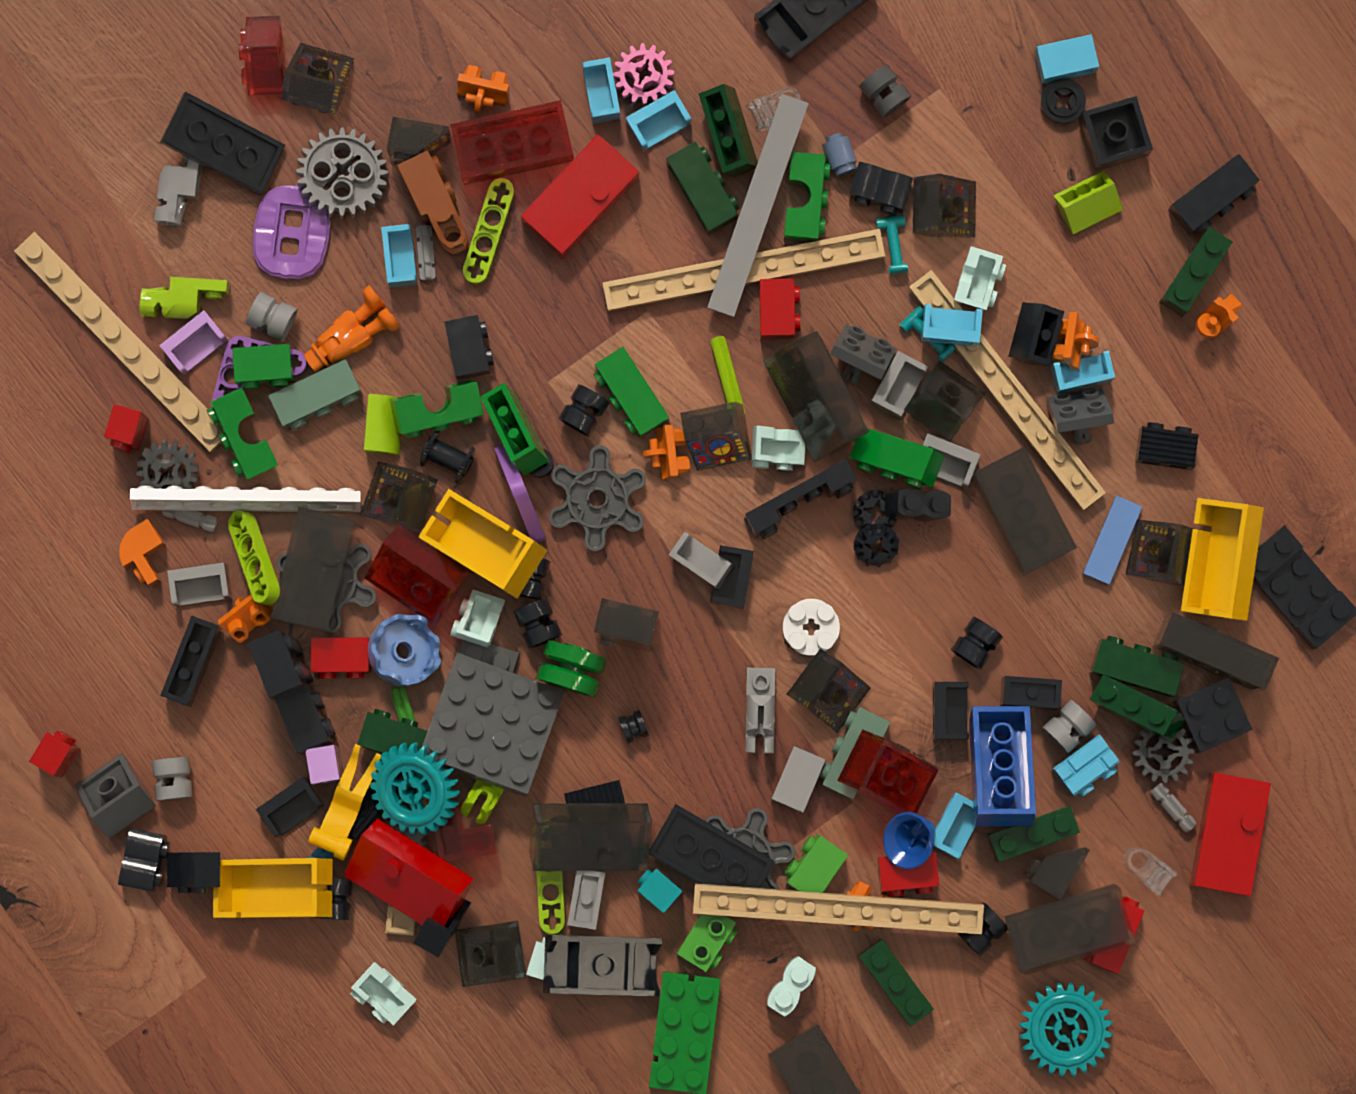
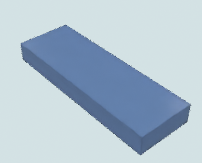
(1112, 540)

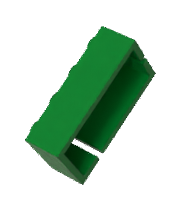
(684, 1032)

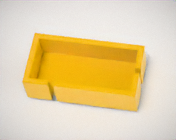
(483, 544)
(1222, 560)
(274, 888)

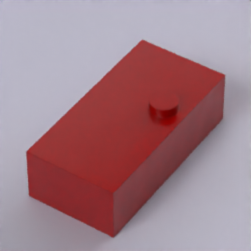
(580, 196)
(1230, 834)
(407, 875)

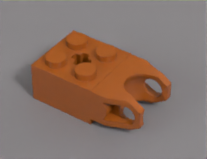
(434, 199)

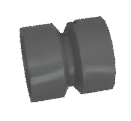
(878, 84)

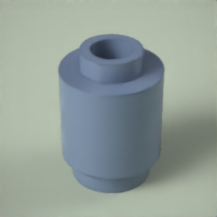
(840, 154)

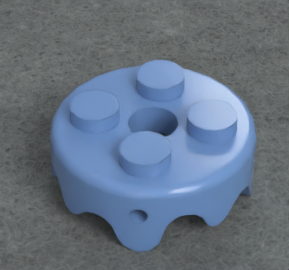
(421, 645)

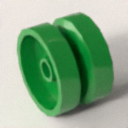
(572, 665)

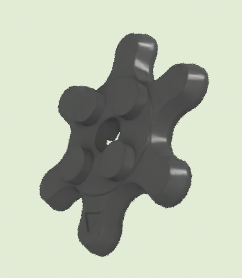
(597, 478)
(351, 588)
(752, 835)

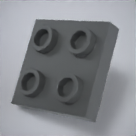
(862, 353)
(1079, 412)

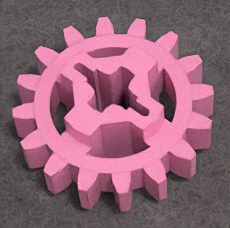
(632, 71)

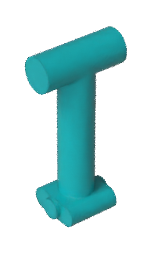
(891, 225)
(914, 320)

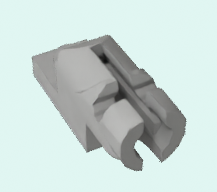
(175, 187)
(760, 708)

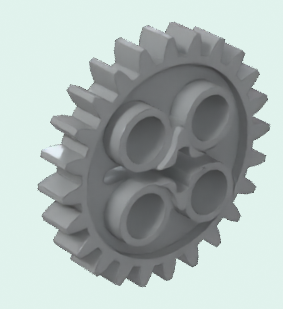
(360, 190)

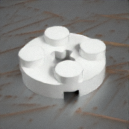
(823, 615)

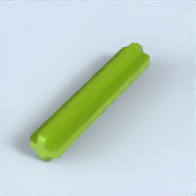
(726, 370)

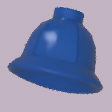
(909, 840)

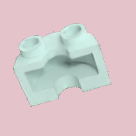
(979, 278)
(777, 447)
(478, 619)
(383, 993)

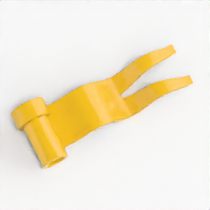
(343, 809)

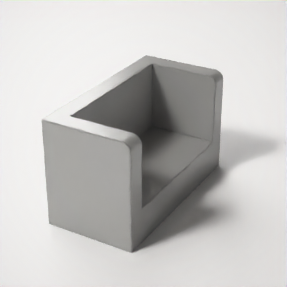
(899, 385)
(958, 461)
(701, 560)
(199, 584)
(798, 779)
(586, 899)

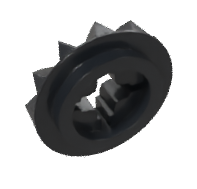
(1064, 88)
(869, 500)
(872, 534)

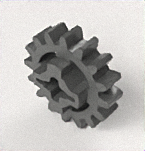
(159, 461)
(1163, 765)

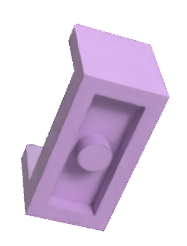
(193, 342)
(324, 764)

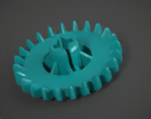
(428, 783)
(1052, 1004)

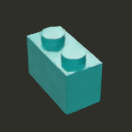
(658, 889)

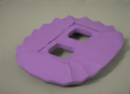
(270, 231)

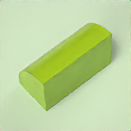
(1088, 202)
(380, 427)

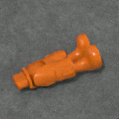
(348, 334)

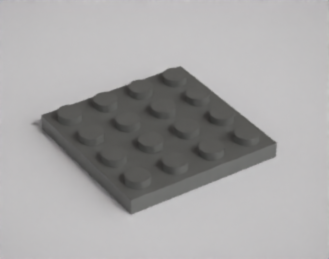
(492, 724)

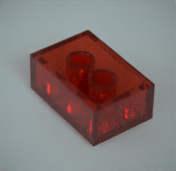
(416, 575)
(887, 774)

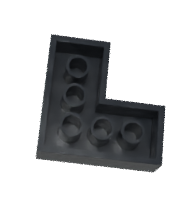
(289, 685)

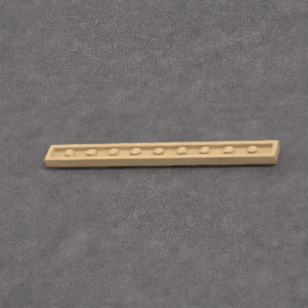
(766, 265)
(120, 339)
(1016, 402)
(838, 908)

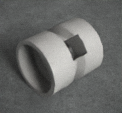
(271, 316)
(1069, 726)
(172, 768)

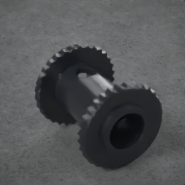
(447, 456)

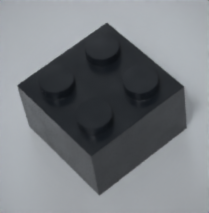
(1115, 133)
(1212, 715)

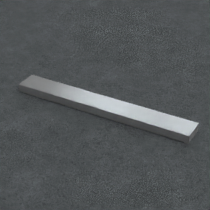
(757, 205)

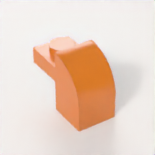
(137, 546)

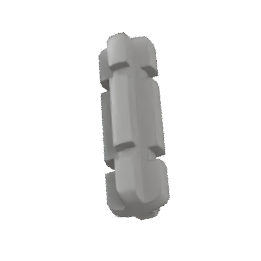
(425, 252)
(193, 518)
(1173, 807)

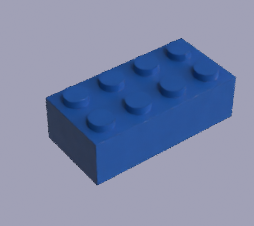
(1002, 766)

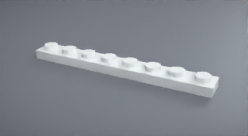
(233, 499)

